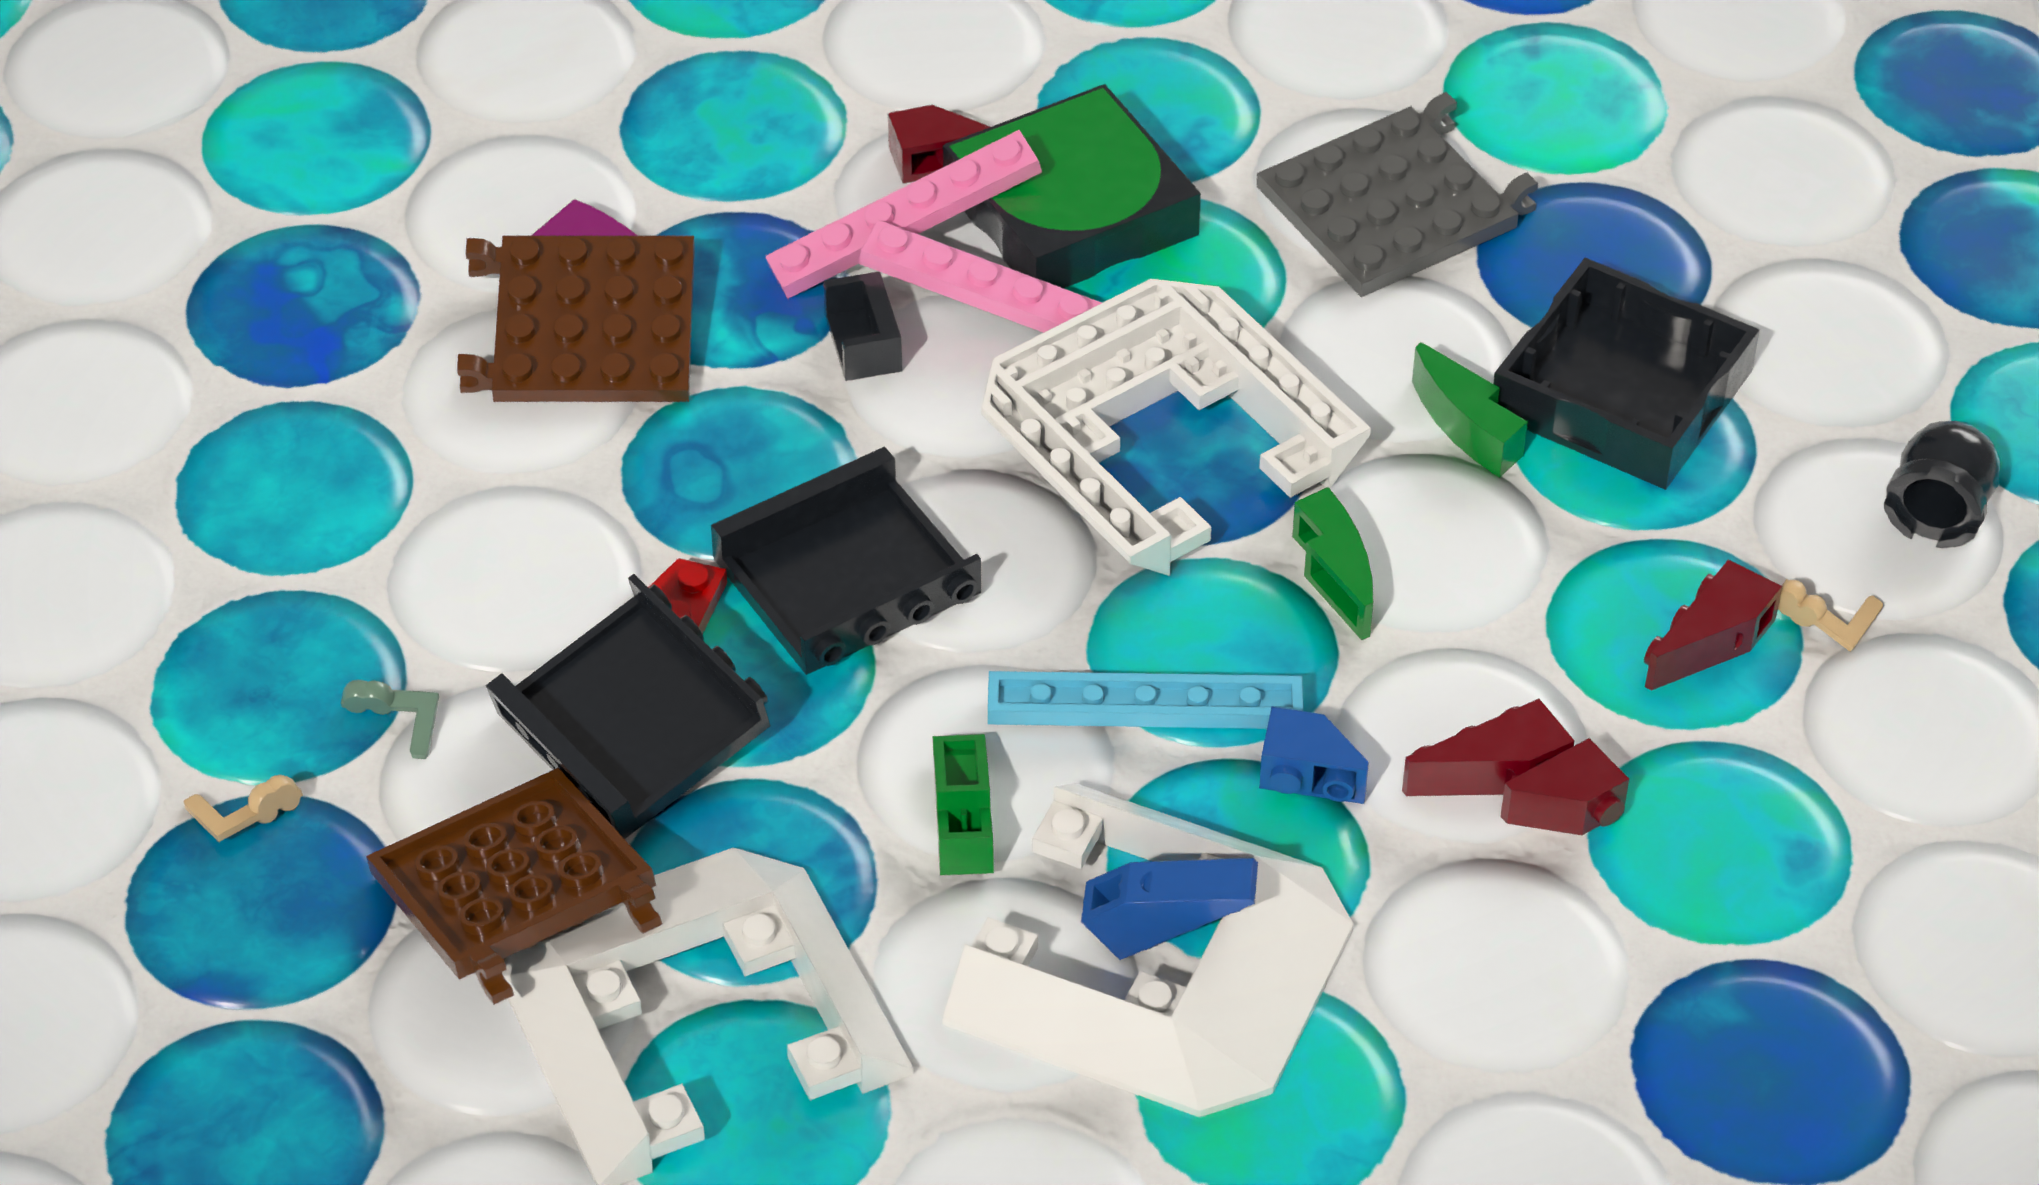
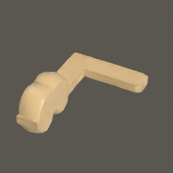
(1811, 610)
(262, 807)

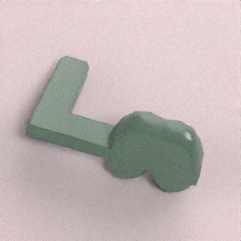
(381, 699)

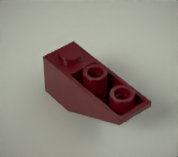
(1719, 625)
(1487, 754)

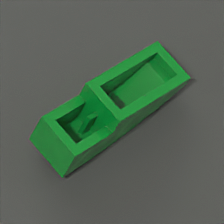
(1468, 410)
(1335, 558)
(963, 805)

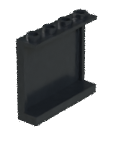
(842, 562)
(635, 709)

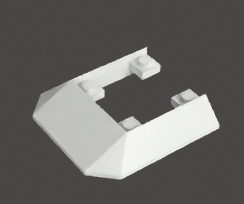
(1134, 350)
(580, 985)
(1167, 1042)

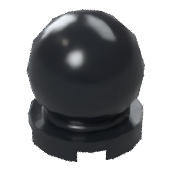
(1943, 483)

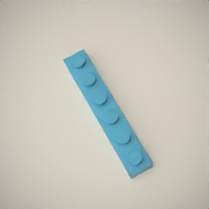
(1139, 699)

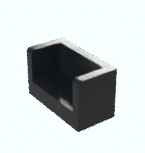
(862, 326)

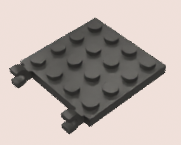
(1393, 198)

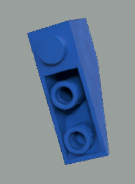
(1162, 899)

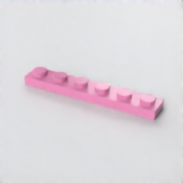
(910, 208)
(970, 278)

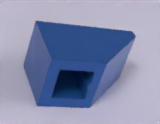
(1311, 758)

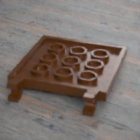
(586, 319)
(513, 876)

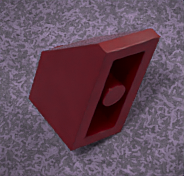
(919, 135)
(1567, 792)

